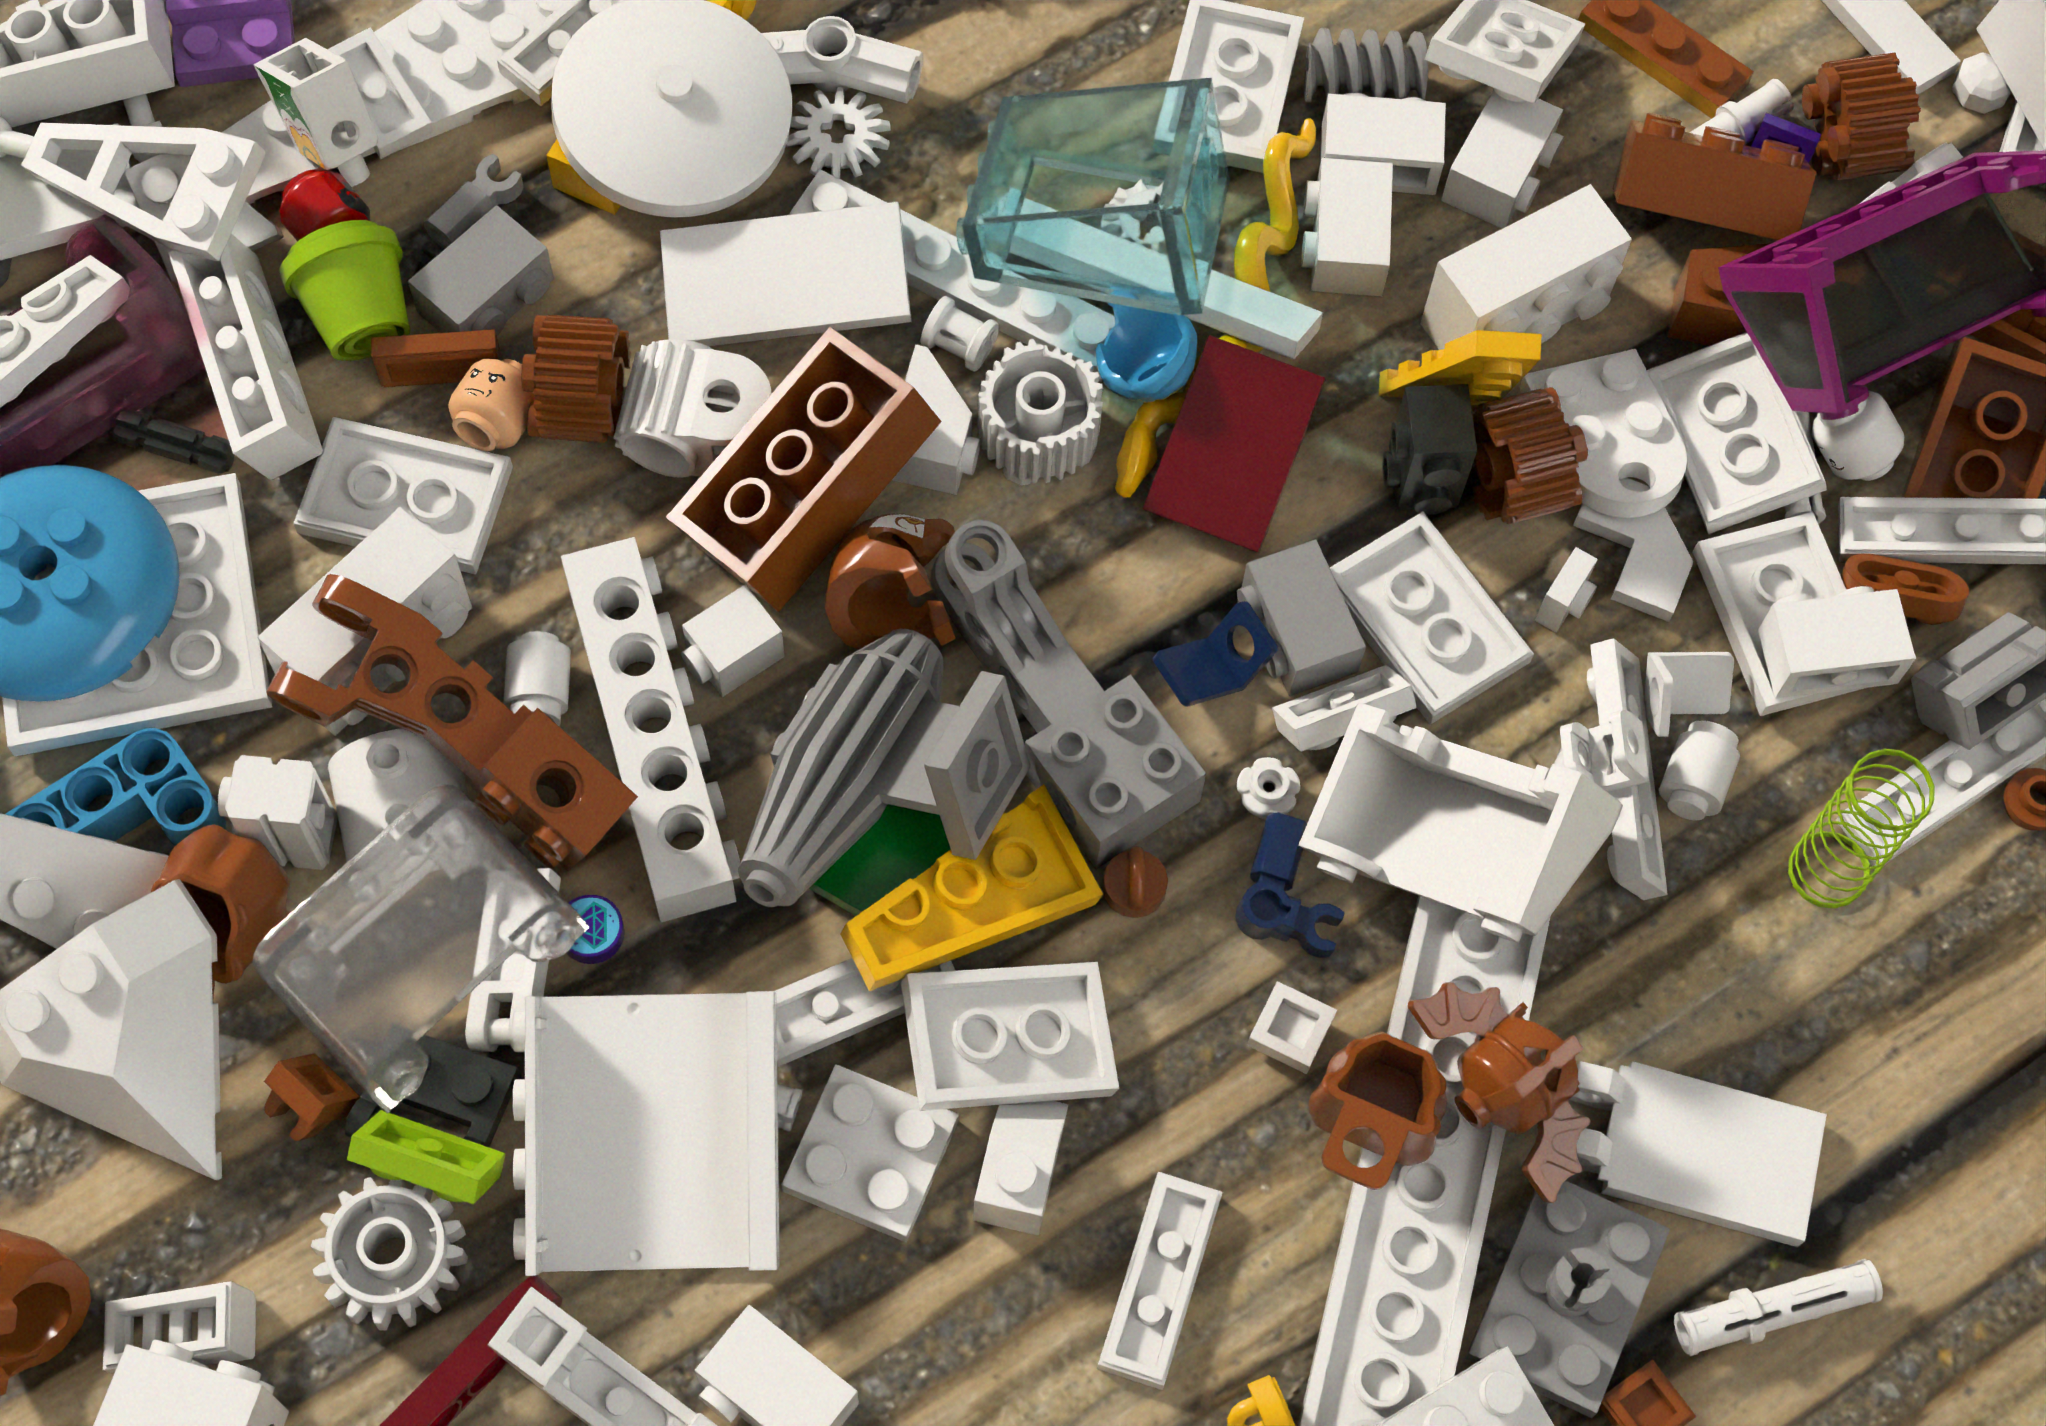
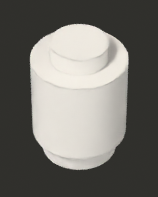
(538, 674)
(1700, 770)

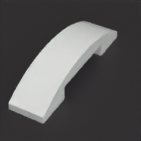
(582, 1371)

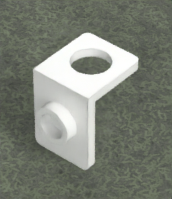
(1686, 685)

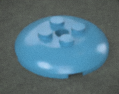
(108, 586)

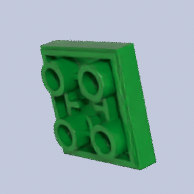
(886, 856)

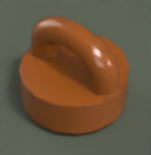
(1135, 883)

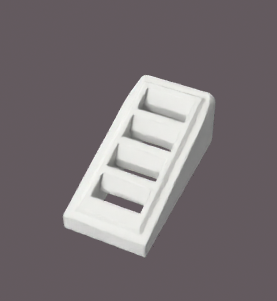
(224, 1323)

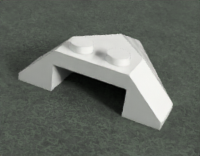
(125, 1029)

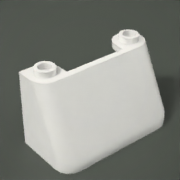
(1456, 823)

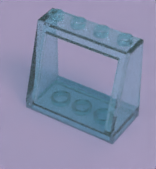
(1117, 255)

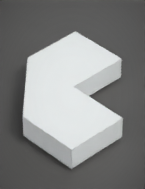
(1657, 557)

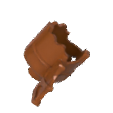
(1510, 1081)

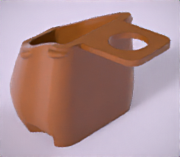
(236, 889)
(1383, 1100)

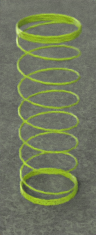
(1859, 852)

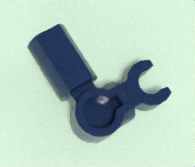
(1266, 907)

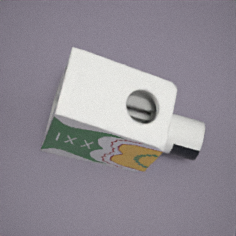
(320, 107)

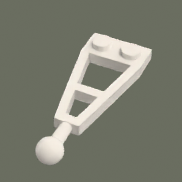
(204, 202)

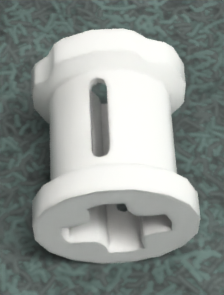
(959, 333)

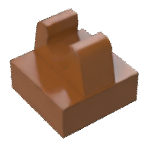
(311, 1091)

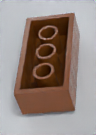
(804, 468)

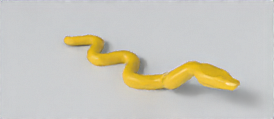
(1139, 444)

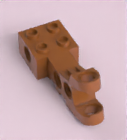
(491, 745)

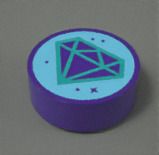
(605, 930)

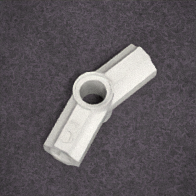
(861, 65)

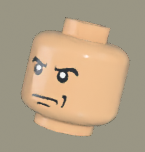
(490, 405)

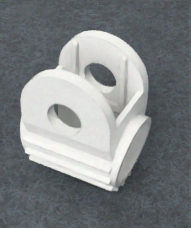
(686, 405)

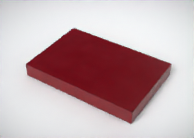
(1234, 443)

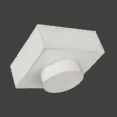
(1569, 591)
(1291, 1027)

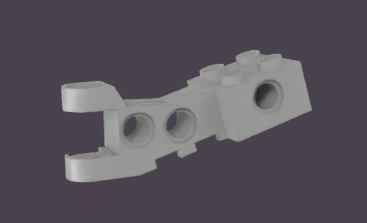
(1098, 752)

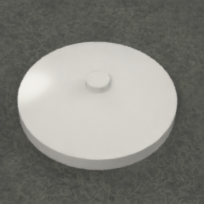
(671, 106)

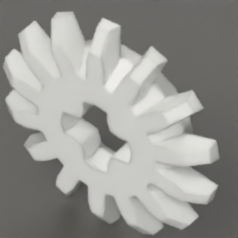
(854, 147)

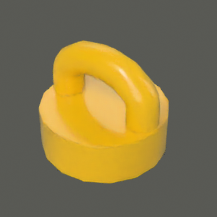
(1266, 1401)

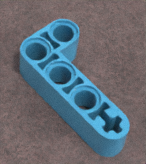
(134, 795)

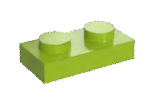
(426, 1156)

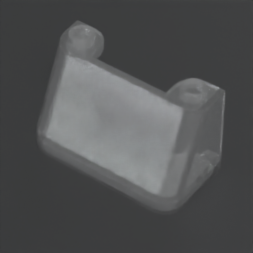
(410, 937)

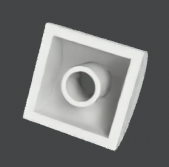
(381, 779)

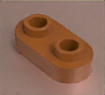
(1925, 590)

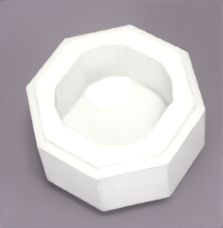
(1980, 84)

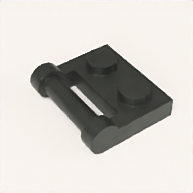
(455, 1087)

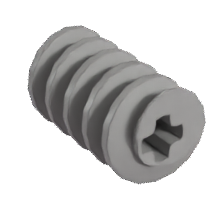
(1366, 64)

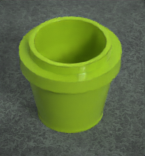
(349, 285)

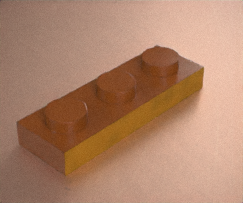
(1667, 51)

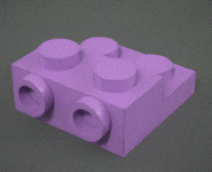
(226, 37)

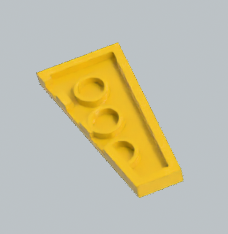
(1483, 359)
(959, 905)

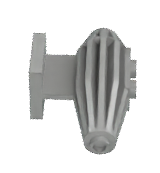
(879, 739)

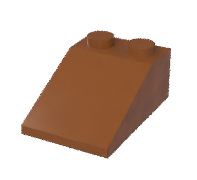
(1983, 428)

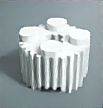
(1039, 413)

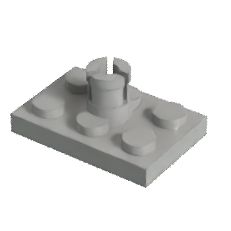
(1570, 1294)

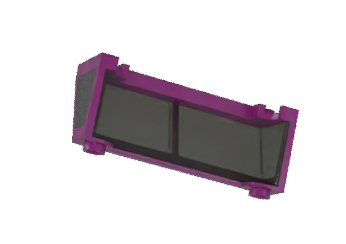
(1895, 278)

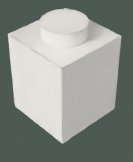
(731, 641)

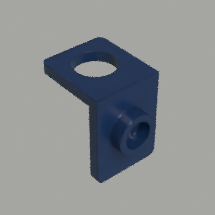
(1211, 664)

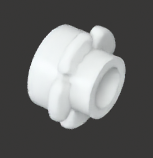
(1260, 802)

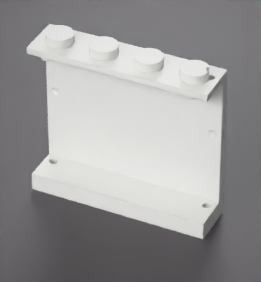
(648, 1132)

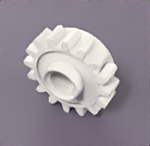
(393, 1287)

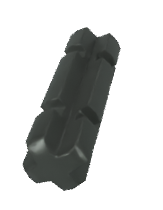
(173, 441)

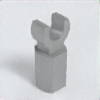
(472, 202)

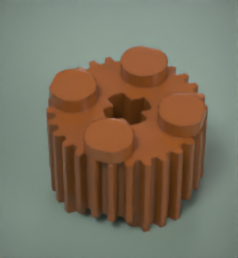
(1861, 116)
(575, 377)
(1526, 457)

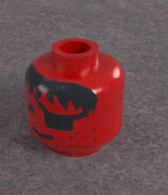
(319, 200)

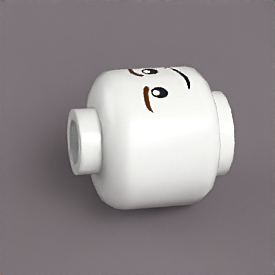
(1862, 443)

